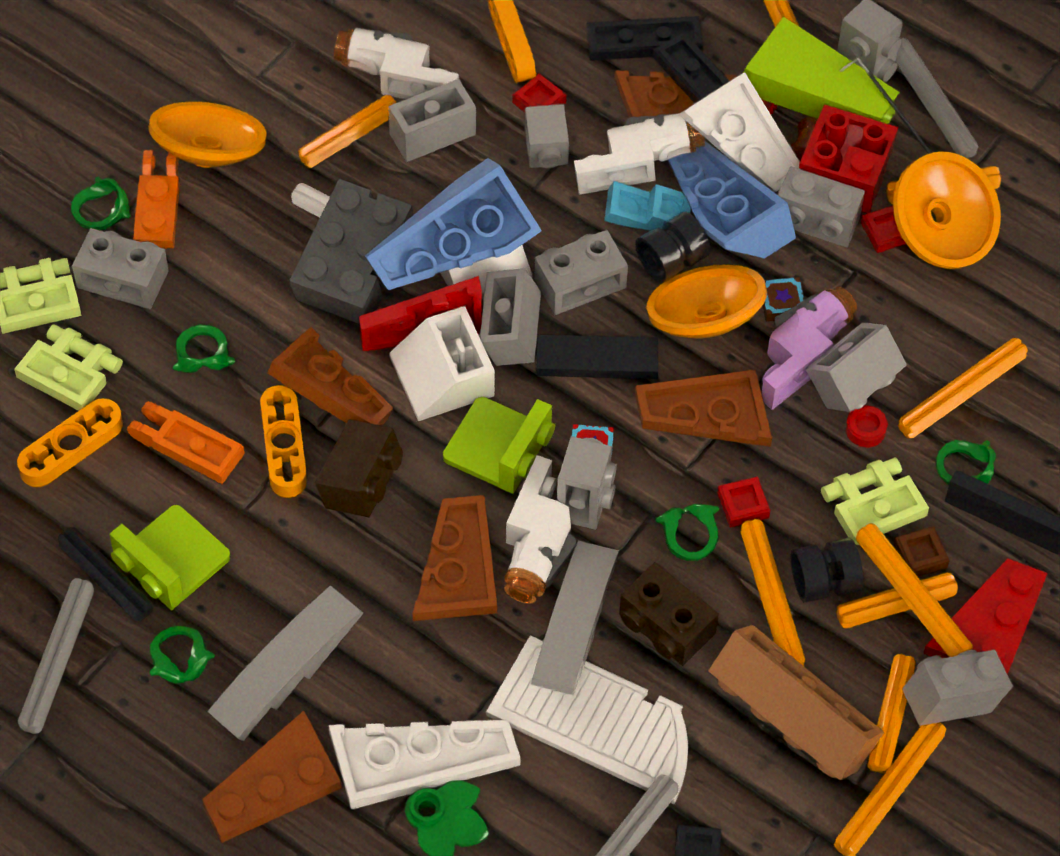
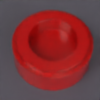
(866, 426)

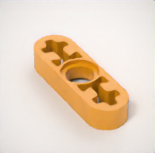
(512, 39)
(74, 425)
(277, 455)

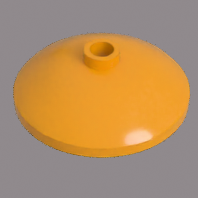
(207, 133)
(963, 207)
(707, 301)

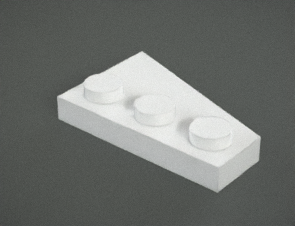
(744, 131)

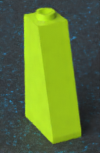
(805, 74)

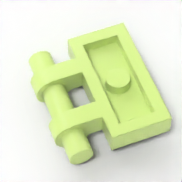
(37, 302)
(63, 376)
(887, 506)

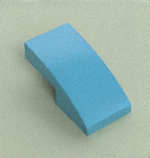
(641, 208)

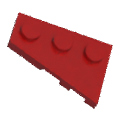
(394, 323)
(998, 612)

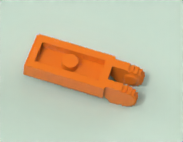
(157, 202)
(188, 442)

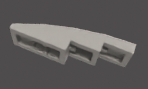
(575, 618)
(284, 662)

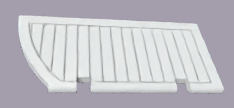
(598, 724)

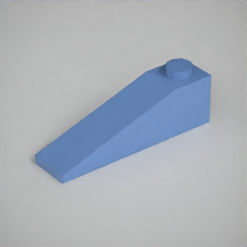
(732, 203)
(463, 224)

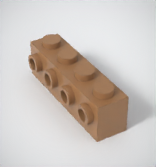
(795, 702)

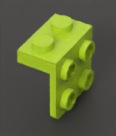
(499, 442)
(169, 555)

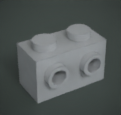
(872, 37)
(432, 120)
(822, 206)
(120, 268)
(580, 272)
(510, 317)
(856, 367)
(586, 480)
(956, 686)

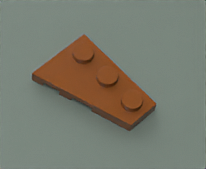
(652, 94)
(324, 381)
(707, 407)
(459, 565)
(273, 781)

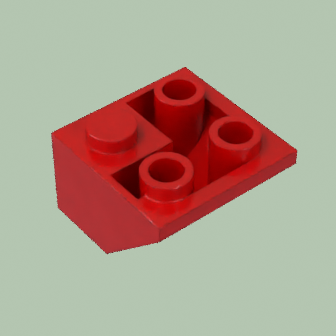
(850, 151)

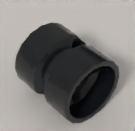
(670, 248)
(812, 571)

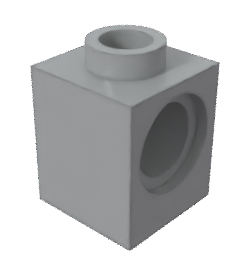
(546, 136)

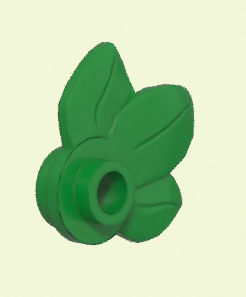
(453, 818)

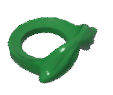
(97, 190)
(216, 362)
(980, 452)
(670, 522)
(169, 671)

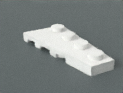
(398, 761)

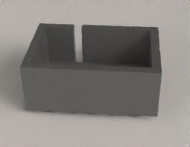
(334, 264)

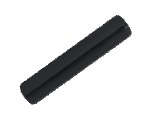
(105, 574)

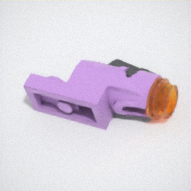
(801, 338)

